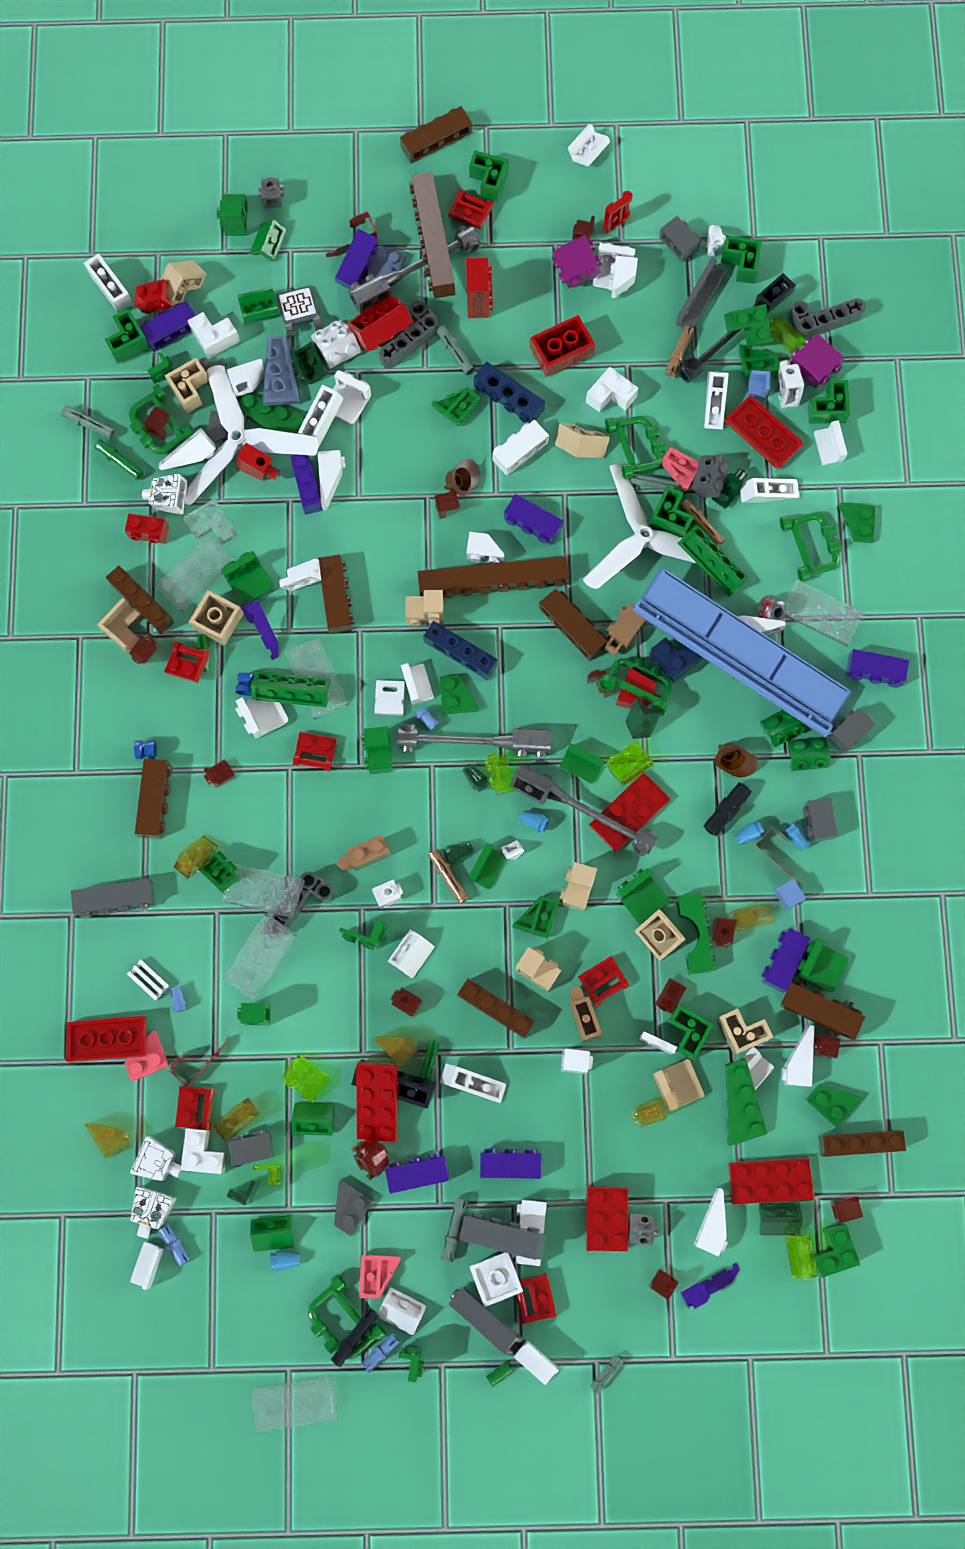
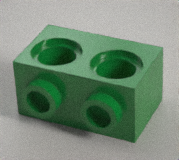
(254, 1014)

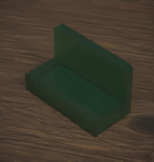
(642, 720)
(244, 1197)
(780, 1218)

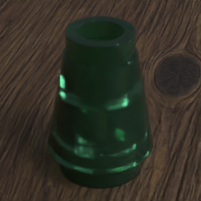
(476, 778)
(456, 852)

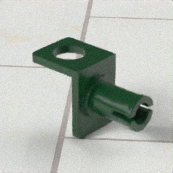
(731, 487)

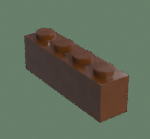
(436, 134)
(334, 594)
(139, 599)
(573, 624)
(152, 798)
(495, 1008)
(823, 1011)
(862, 1143)

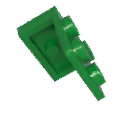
(247, 577)
(642, 895)
(378, 935)
(822, 965)

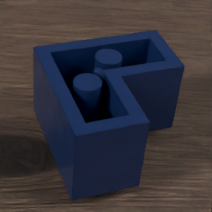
(674, 662)

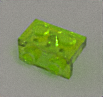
(629, 763)
(500, 773)
(305, 1078)
(801, 1256)

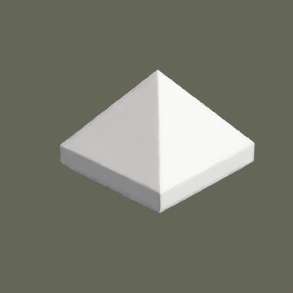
(512, 850)

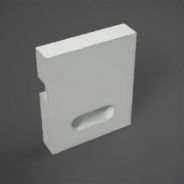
(389, 702)
(658, 1043)

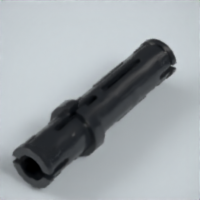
(349, 1344)

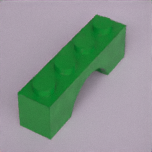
(692, 909)

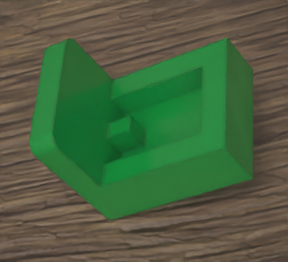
(158, 372)

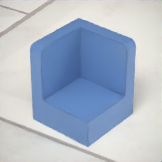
(759, 383)
(789, 894)

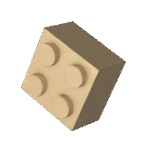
(216, 617)

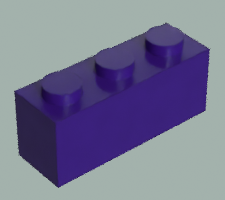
(357, 259)
(168, 326)
(306, 484)
(533, 519)
(877, 668)
(785, 959)
(510, 1164)
(417, 1173)

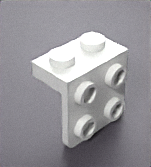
(607, 255)
(336, 343)
(355, 395)
(261, 716)

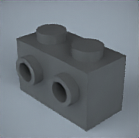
(680, 238)
(710, 476)
(851, 730)
(820, 820)
(251, 1149)

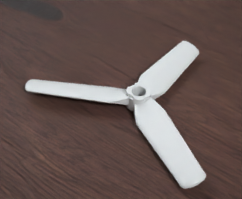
(233, 421)
(627, 550)

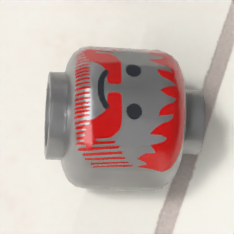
(771, 607)

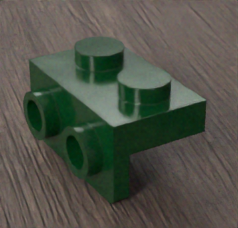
(309, 363)

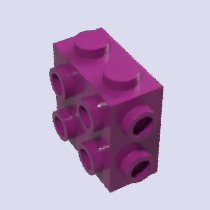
(577, 261)
(817, 361)

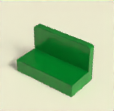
(268, 239)
(581, 763)
(487, 866)
(312, 1119)
(271, 1233)

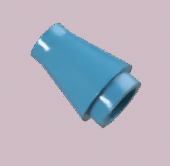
(536, 821)
(750, 832)
(796, 835)
(283, 1260)

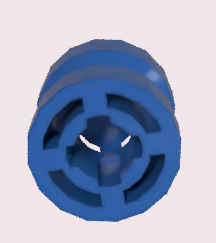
(244, 684)
(145, 749)

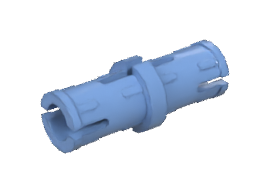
(174, 1245)
(380, 1353)

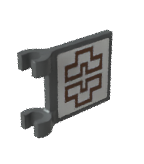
(298, 307)

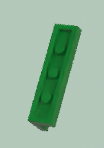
(711, 560)
(289, 691)

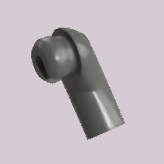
(207, 364)

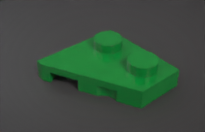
(757, 361)
(458, 405)
(860, 521)
(455, 696)
(538, 917)
(832, 1103)

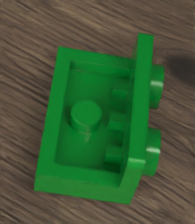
(258, 304)
(782, 727)
(809, 754)
(218, 871)
(416, 1364)

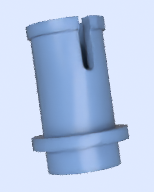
(427, 718)
(178, 1000)

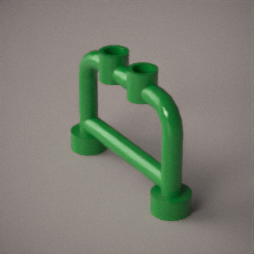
(651, 433)
(146, 439)
(827, 531)
(608, 681)
(319, 1327)

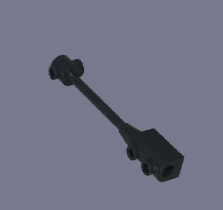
(771, 296)

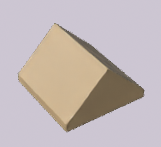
(659, 935)

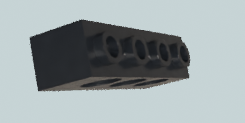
(411, 1088)

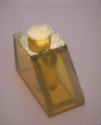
(194, 856)
(752, 917)
(398, 1048)
(649, 1113)
(236, 1119)
(108, 1138)

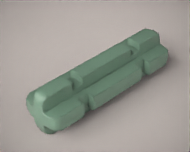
(606, 1374)

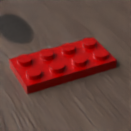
(764, 432)
(631, 809)
(106, 1039)
(377, 1101)
(771, 1181)

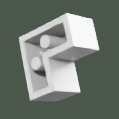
(213, 338)
(611, 387)
(196, 1154)

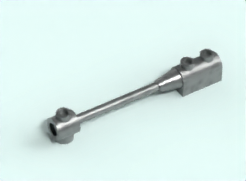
(379, 287)
(521, 741)
(543, 787)

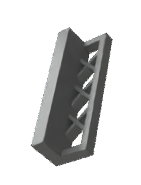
(701, 295)

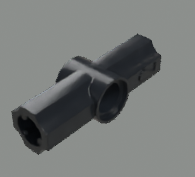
(727, 809)

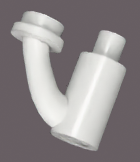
(714, 239)

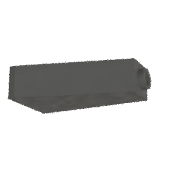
(486, 1322)

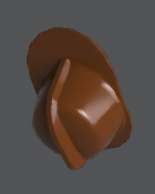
(463, 477)
(735, 760)

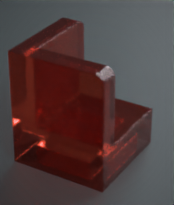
(583, 228)
(156, 421)
(446, 502)
(846, 1209)
(663, 1284)

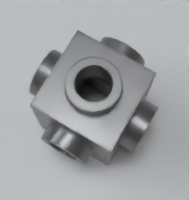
(271, 192)
(642, 1229)

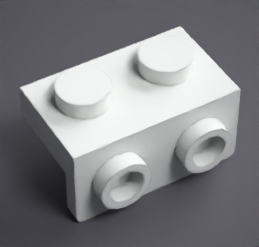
(587, 146)

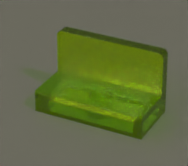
(786, 334)
(274, 1172)

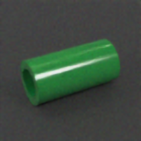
(499, 1373)

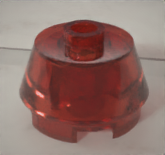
(371, 1157)

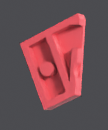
(680, 467)
(154, 1061)
(375, 1274)

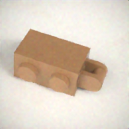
(624, 629)
(364, 854)
(584, 1015)

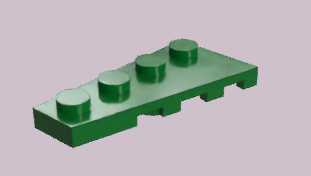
(271, 416)
(744, 1112)

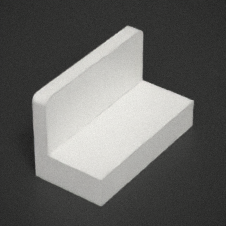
(831, 444)
(301, 575)
(417, 683)
(411, 953)
(758, 1066)
(147, 1265)
(401, 1311)
(536, 1362)

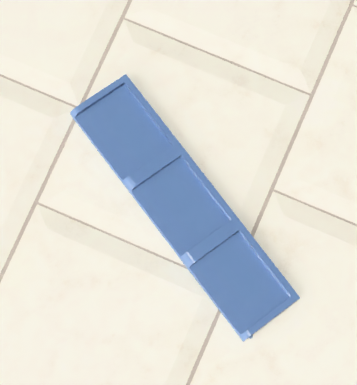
(742, 651)

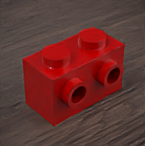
(146, 528)

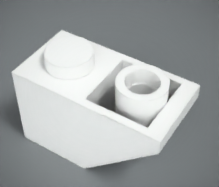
(624, 274)
(246, 377)
(483, 548)

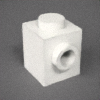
(387, 894)

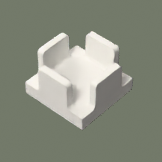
(496, 1278)

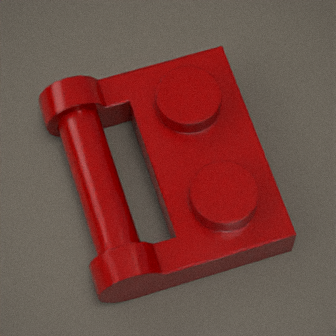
(617, 212)
(469, 213)
(186, 668)
(315, 745)
(600, 975)
(188, 1108)
(541, 1299)

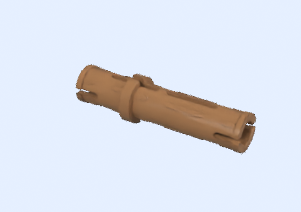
(676, 359)
(702, 522)
(444, 870)

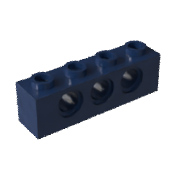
(490, 374)
(460, 650)

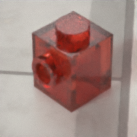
(144, 650)
(723, 932)
(406, 1002)
(826, 1046)

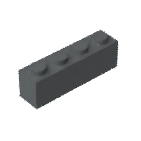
(112, 897)
(503, 1237)

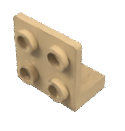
(678, 1085)

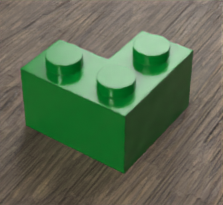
(492, 173)
(233, 214)
(745, 254)
(753, 321)
(128, 340)
(833, 406)
(667, 515)
(378, 748)
(694, 1028)
(840, 1254)

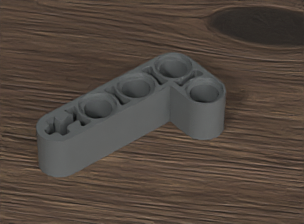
(850, 311)
(392, 354)
(307, 892)

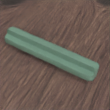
(654, 482)

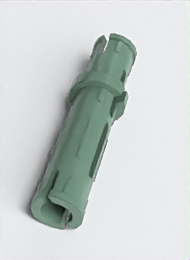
(451, 343)
(81, 418)
(451, 1239)

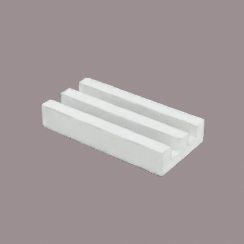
(136, 968)

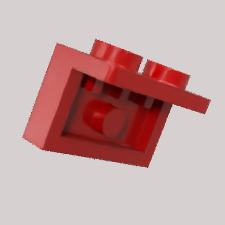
(152, 297)

